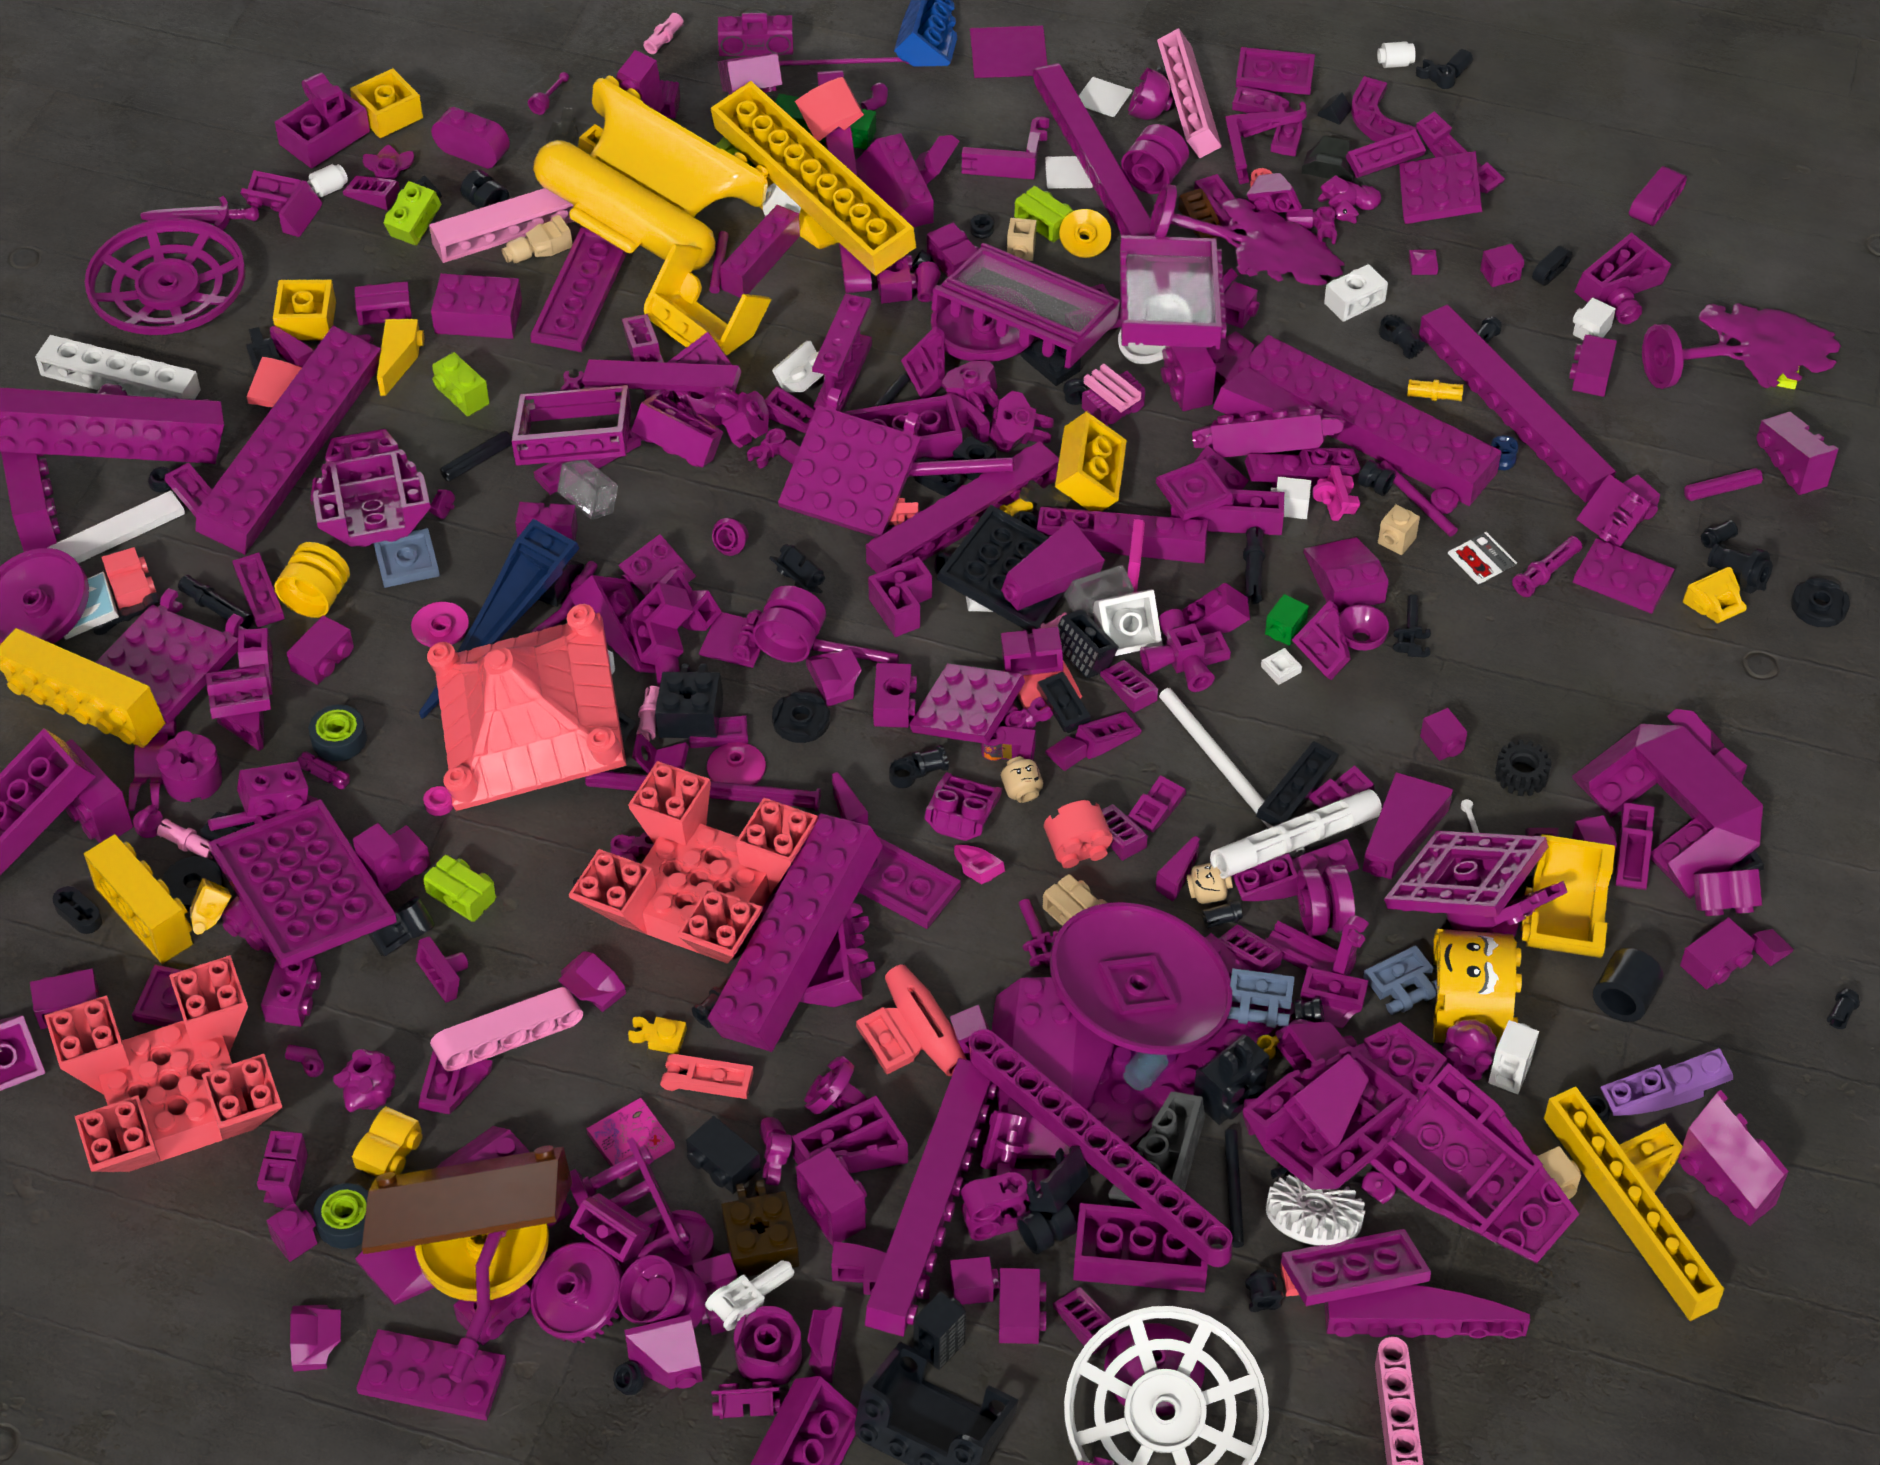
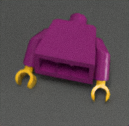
(1306, 1042)

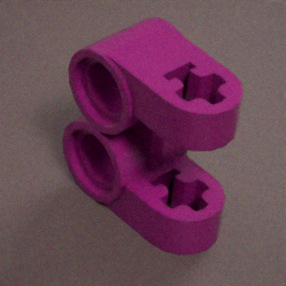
(986, 1204)

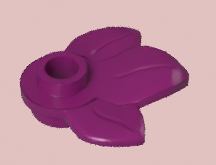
(388, 162)

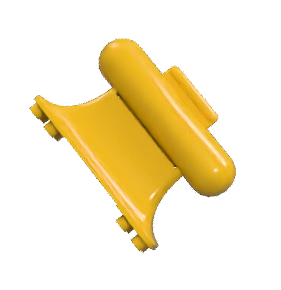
(646, 177)

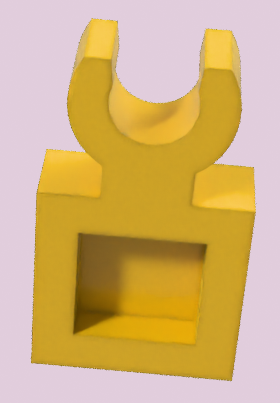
(662, 1036)

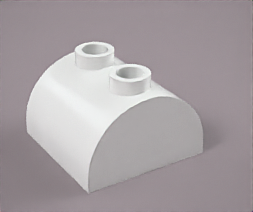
(1129, 620)

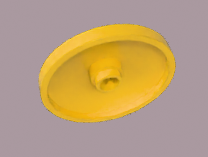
(452, 1263)

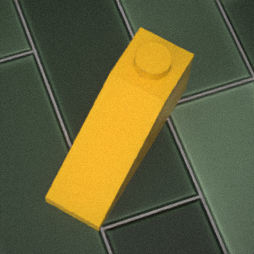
(398, 351)

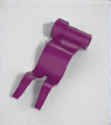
(146, 765)

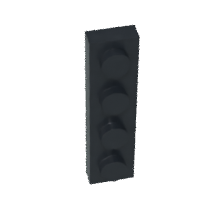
(1297, 785)

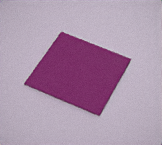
(1007, 51)

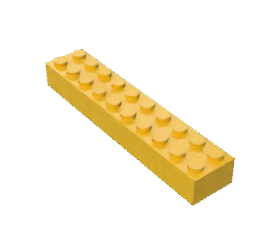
(814, 178)

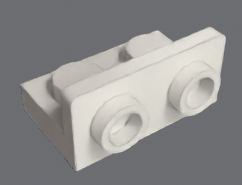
(796, 369)

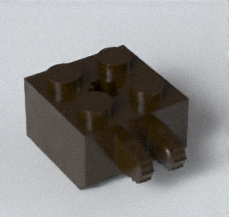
(759, 1231)

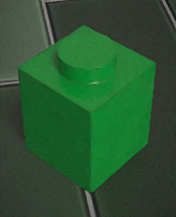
(1286, 619)

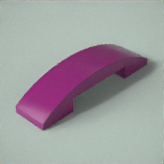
(1436, 136)

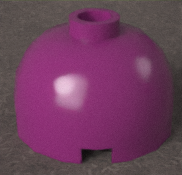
(1150, 96)

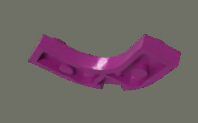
(1367, 114)
(1286, 136)

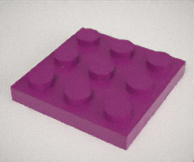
(1440, 187)
(967, 703)

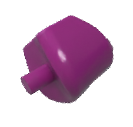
(442, 503)
(1378, 1186)

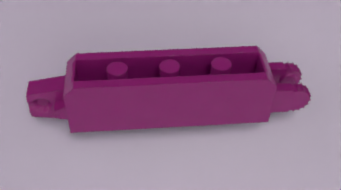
(1268, 433)

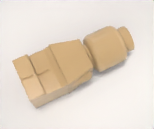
(542, 241)

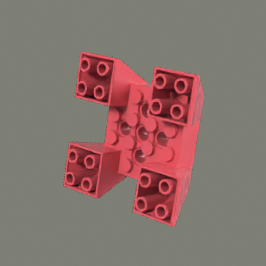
(696, 881)
(168, 1085)

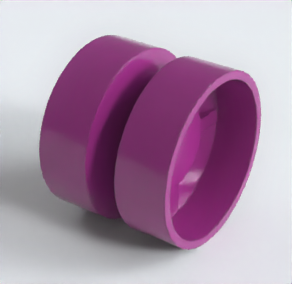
(1155, 158)
(789, 624)
(660, 1291)

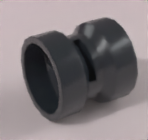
(1376, 477)

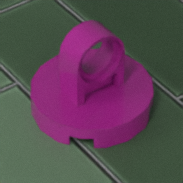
(834, 1088)

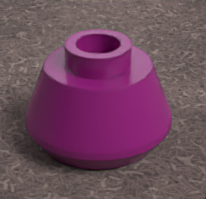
(729, 536)

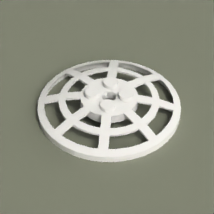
(1168, 1386)

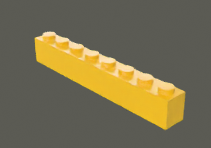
(1633, 1204)

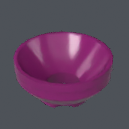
(1364, 620)

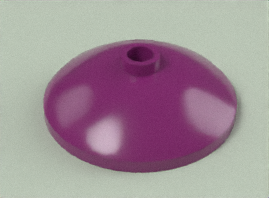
(1170, 1359)

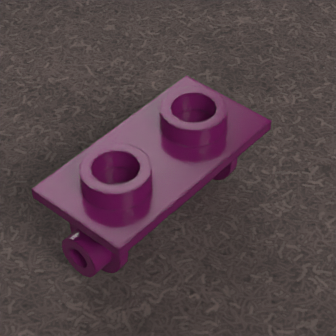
(732, 1400)

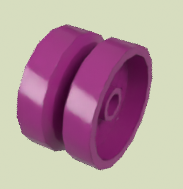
(1324, 899)

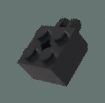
(689, 703)
(1231, 1078)

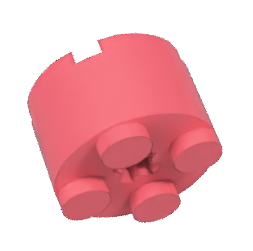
(1078, 833)

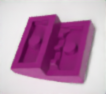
(238, 691)

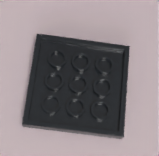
(985, 559)

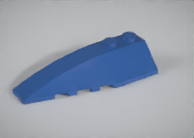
(927, 33)

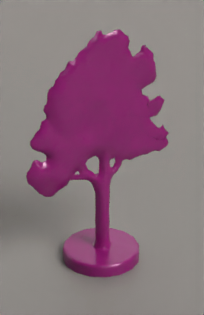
(1268, 242)
(1769, 339)

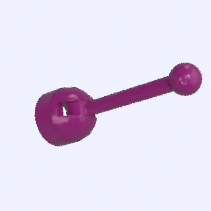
(540, 101)

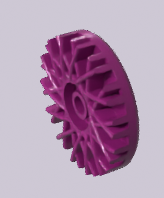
(576, 1292)

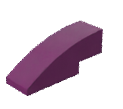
(1634, 846)
(859, 1265)

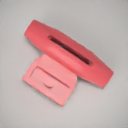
(915, 1025)

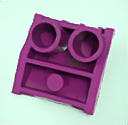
(961, 807)

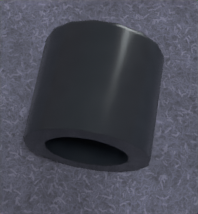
(1628, 984)

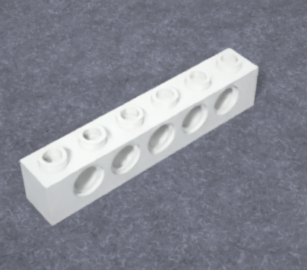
(96, 366)

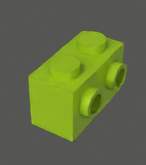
(412, 213)
(460, 384)

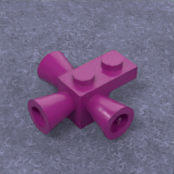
(1186, 651)

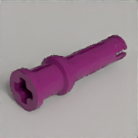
(1540, 571)

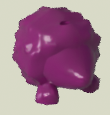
(1470, 1047)
(366, 1080)

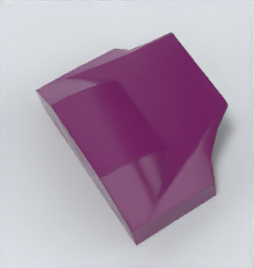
(933, 160)
(834, 675)
(1697, 728)
(592, 981)
(1340, 994)
(313, 1335)
(824, 1341)

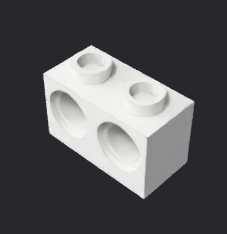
(1513, 1056)

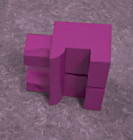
(282, 1168)

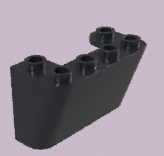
(925, 1423)

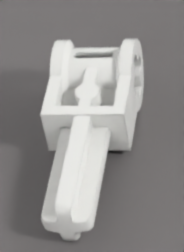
(745, 1296)

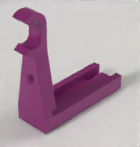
(1252, 124)
(1005, 162)
(1308, 952)

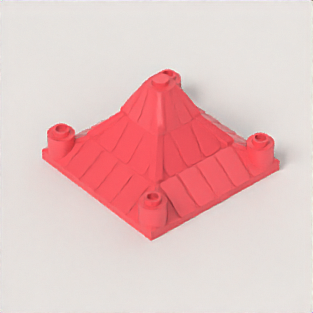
(528, 711)

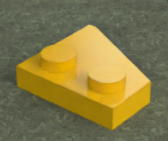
(1653, 1154)

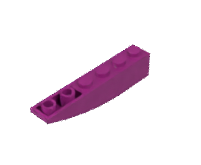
(1112, 532)
(1423, 1311)

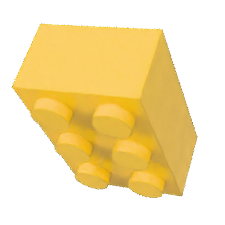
(1091, 463)

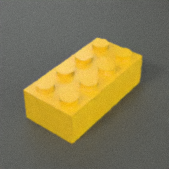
(139, 898)

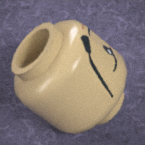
(1022, 779)
(1207, 884)

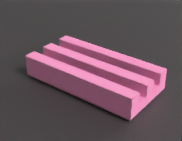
(1116, 386)

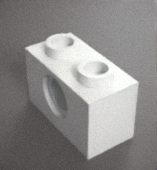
(1355, 292)

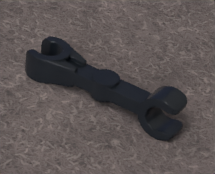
(127, 614)

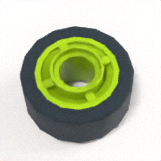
(337, 732)
(335, 1203)

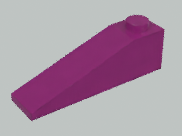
(614, 601)

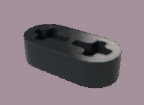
(1552, 265)
(935, 482)
(82, 905)

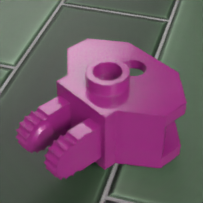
(975, 385)
(741, 414)
(1014, 423)

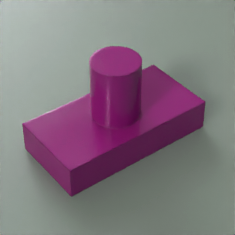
(441, 969)

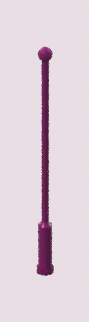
(840, 61)

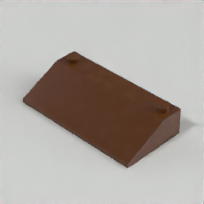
(466, 1199)

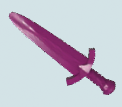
(212, 214)

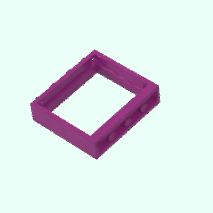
(571, 444)

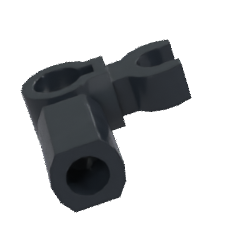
(1445, 74)

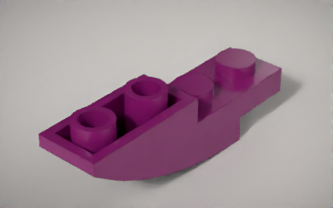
(1308, 465)
(1279, 876)

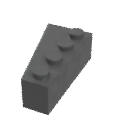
(1169, 1143)

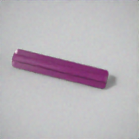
(1723, 484)

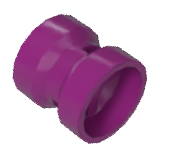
(1626, 307)

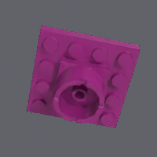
(1467, 876)

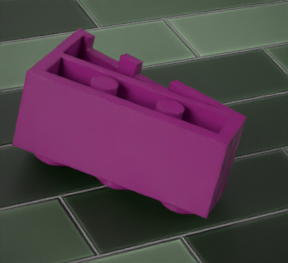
(1625, 265)
(677, 430)
(1797, 452)
(860, 1135)

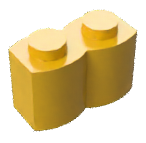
(387, 1143)

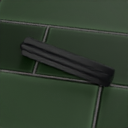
(476, 456)

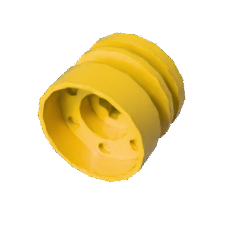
(312, 579)

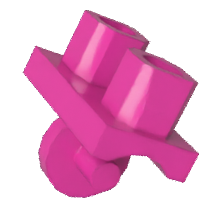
(1335, 492)

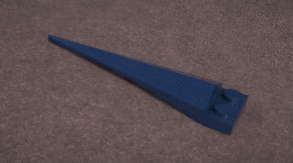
(525, 576)

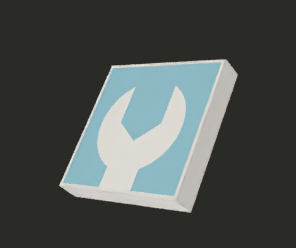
(99, 607)

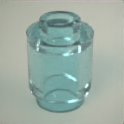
(1144, 1070)

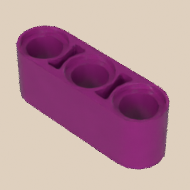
(1657, 195)

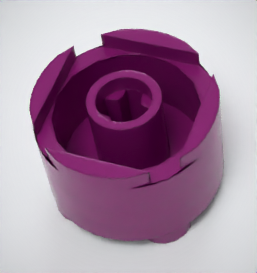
(189, 767)
(768, 1345)

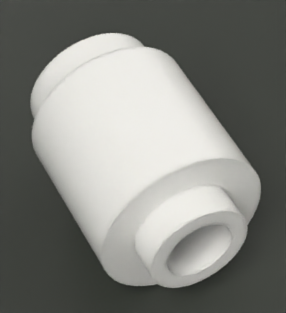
(1396, 54)
(327, 180)

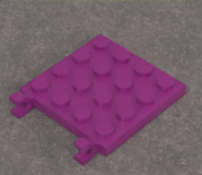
(851, 469)
(172, 653)

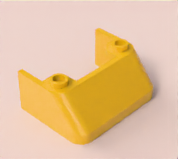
(675, 307)

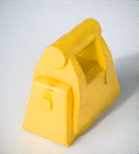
(1714, 592)
(208, 905)

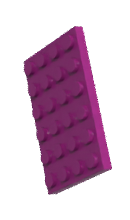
(302, 883)

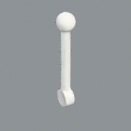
(1467, 806)

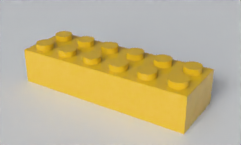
(80, 688)

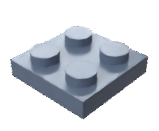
(407, 559)

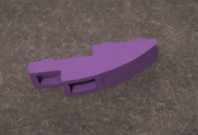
(1667, 1087)

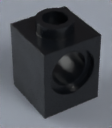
(973, 449)

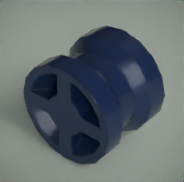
(1508, 449)

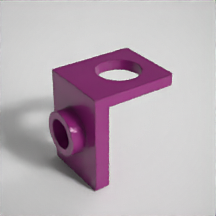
(671, 755)

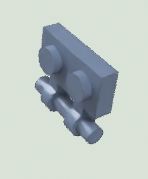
(1399, 972)
(1264, 990)

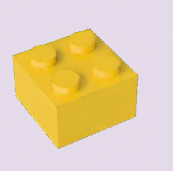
(388, 102)
(305, 308)

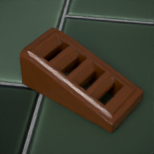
(1195, 201)

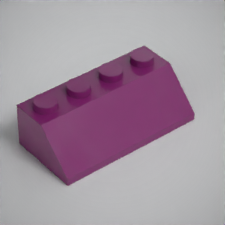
(894, 177)
(810, 1427)

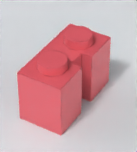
(127, 577)

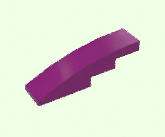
(643, 344)

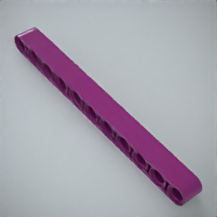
(840, 144)
(1091, 150)
(1101, 1158)

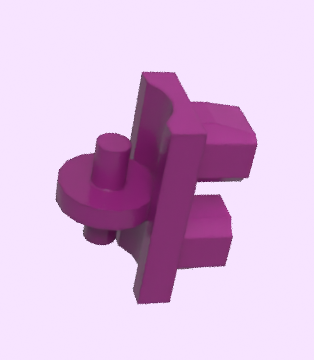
(1003, 1139)

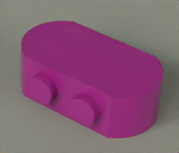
(470, 137)

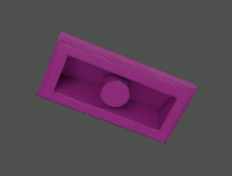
(299, 210)

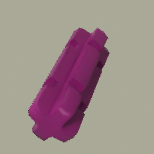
(323, 770)

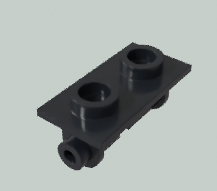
(805, 576)

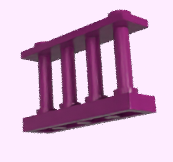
(843, 349)
(586, 1187)

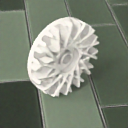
(1314, 1214)

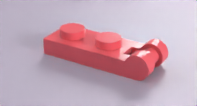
(707, 1076)

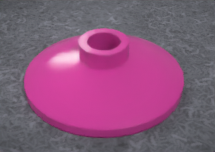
(440, 623)
(736, 764)

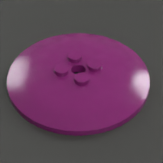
(1126, 943)

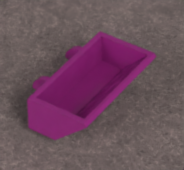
(839, 972)

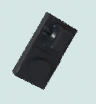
(1064, 702)

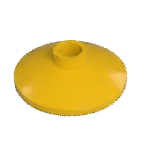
(1085, 223)

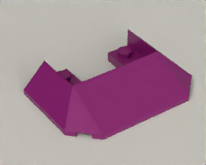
(1722, 808)

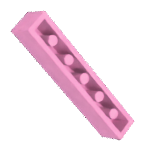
(1189, 93)
(496, 224)

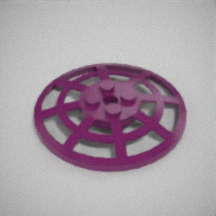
(163, 272)

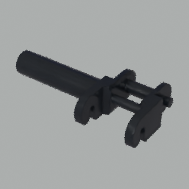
(1413, 631)

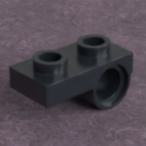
(411, 922)

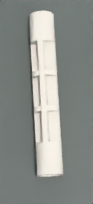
(1296, 833)

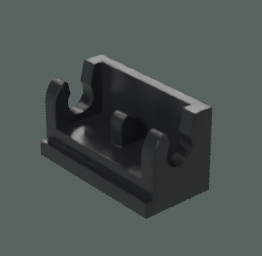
(1060, 1183)

